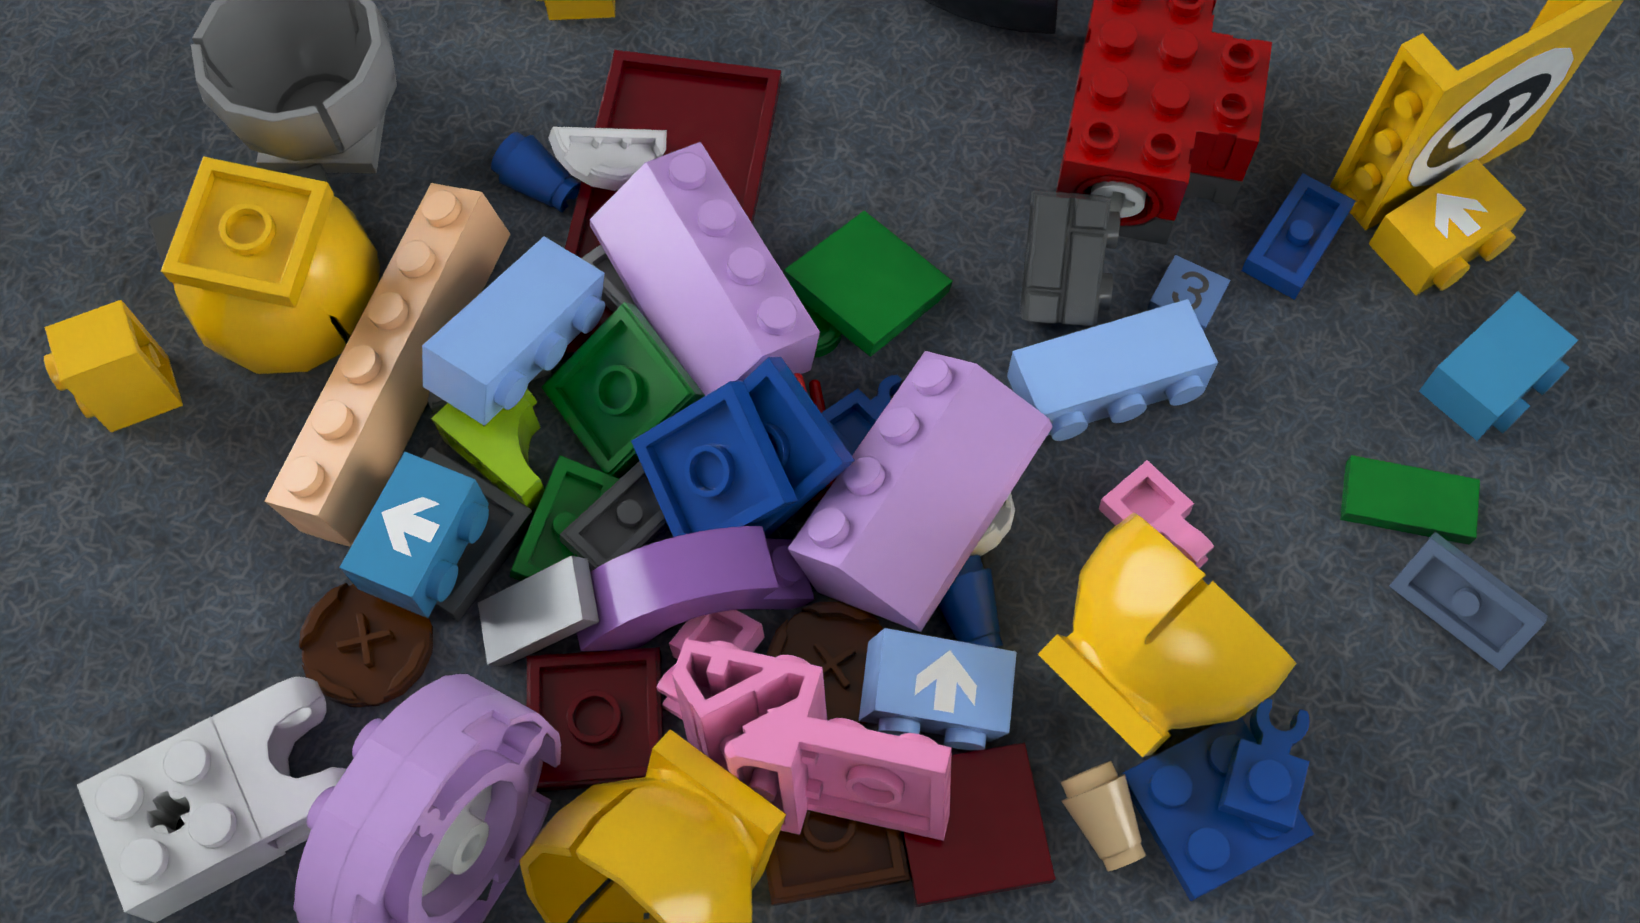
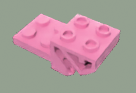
(772, 732)

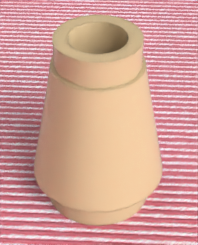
(1105, 814)

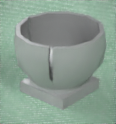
(298, 79)

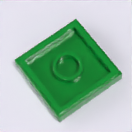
(867, 282)
(620, 388)

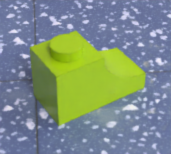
(497, 448)

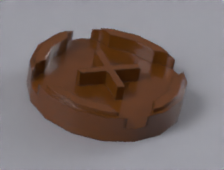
(836, 640)
(363, 647)

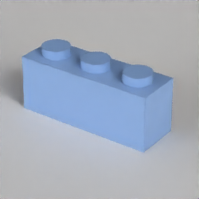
(513, 331)
(1115, 369)

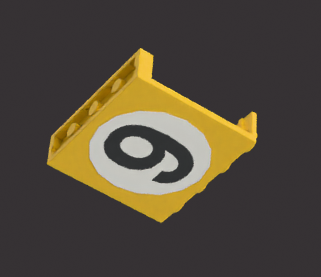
(1441, 118)

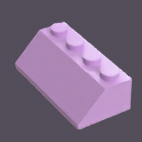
(702, 271)
(920, 491)

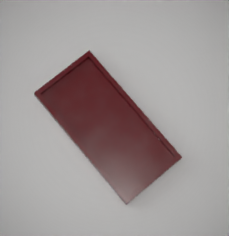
(695, 101)

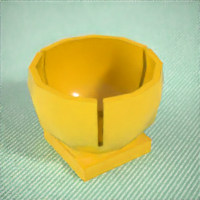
(267, 265)
(1160, 643)
(673, 843)

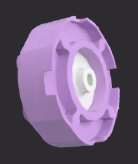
(428, 810)

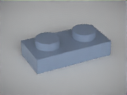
(1468, 601)

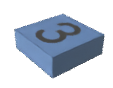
(1191, 282)

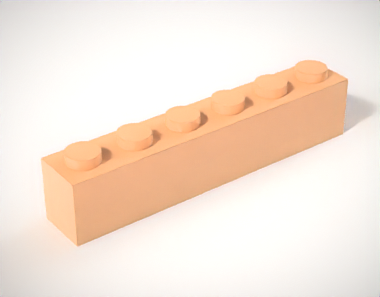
(378, 381)

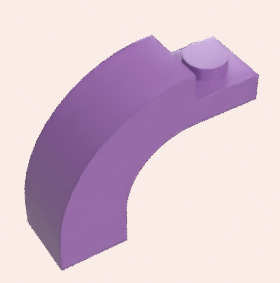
(691, 578)

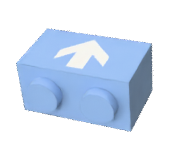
(938, 688)

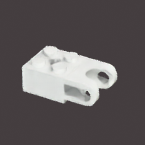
(238, 796)

